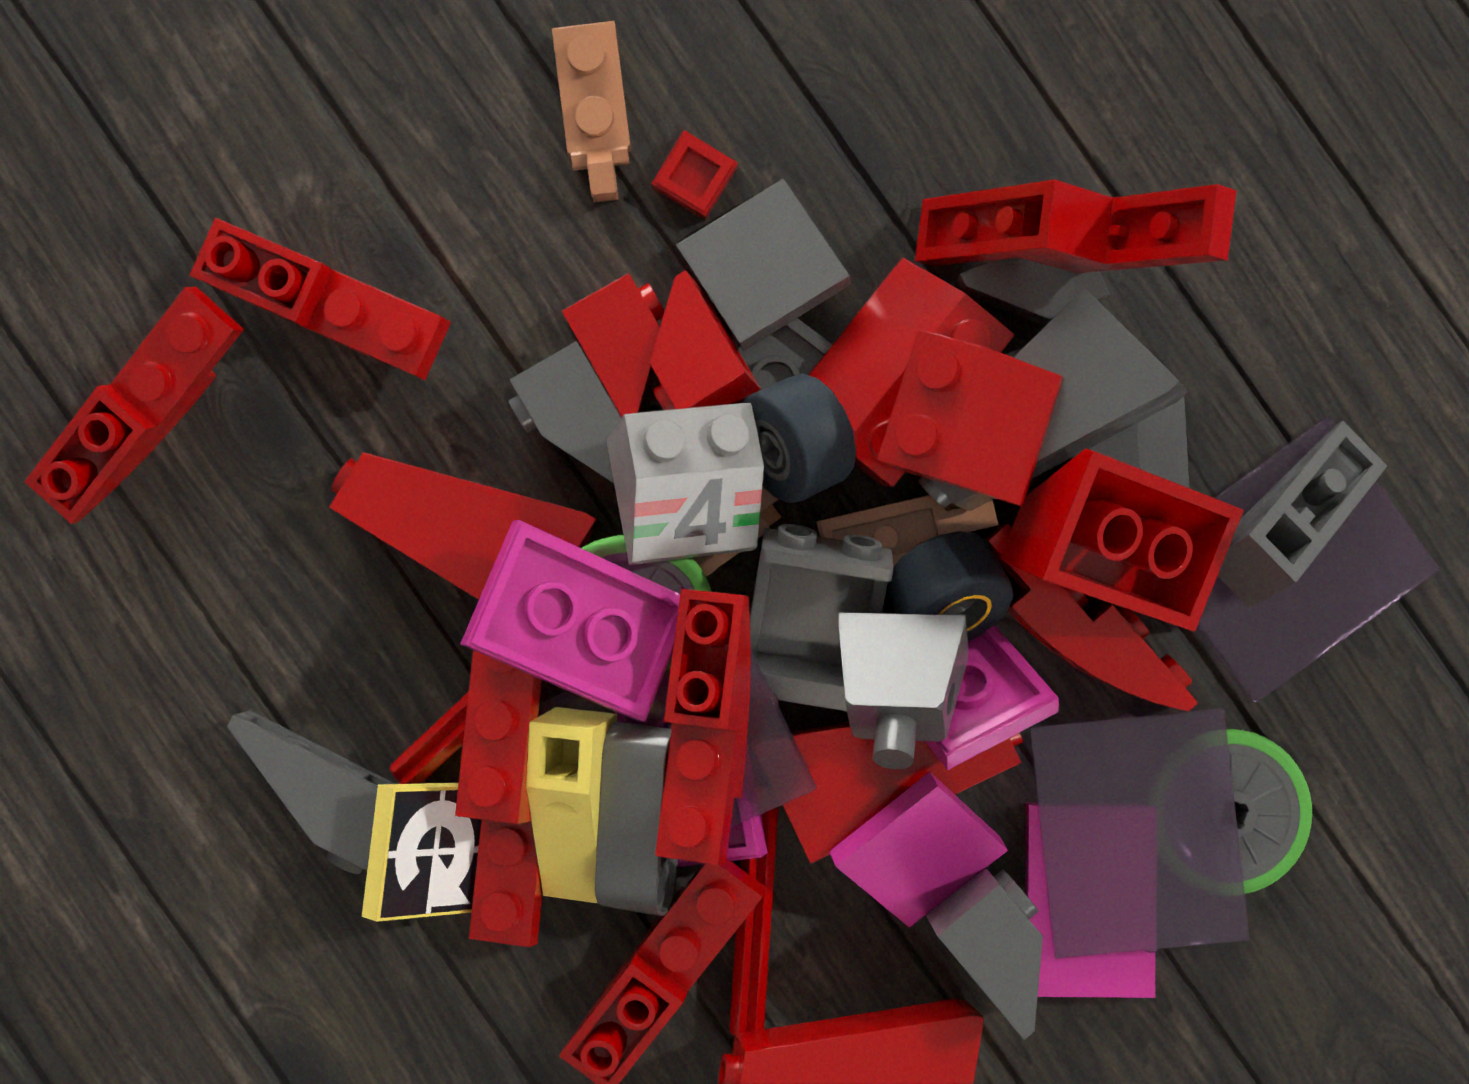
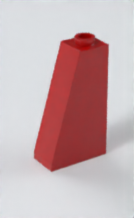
(443, 519)
(856, 788)
(887, 1046)

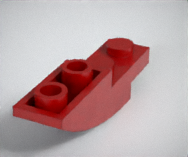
(320, 299)
(138, 408)
(1100, 644)
(709, 726)
(661, 972)

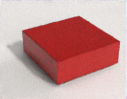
(694, 175)

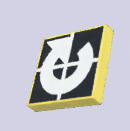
(420, 854)

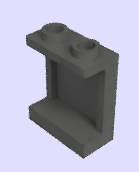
(797, 606)

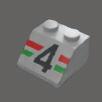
(687, 481)

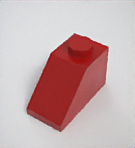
(618, 335)
(696, 353)

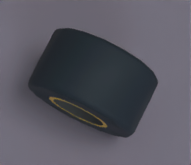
(802, 437)
(952, 577)

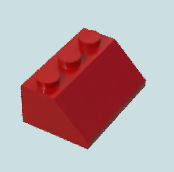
(874, 349)
(1124, 538)

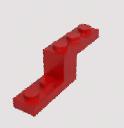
(1077, 227)
(494, 790)

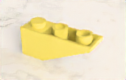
(565, 798)

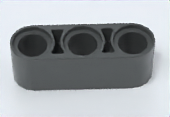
(628, 821)

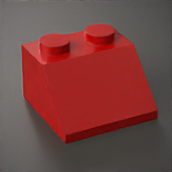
(970, 417)

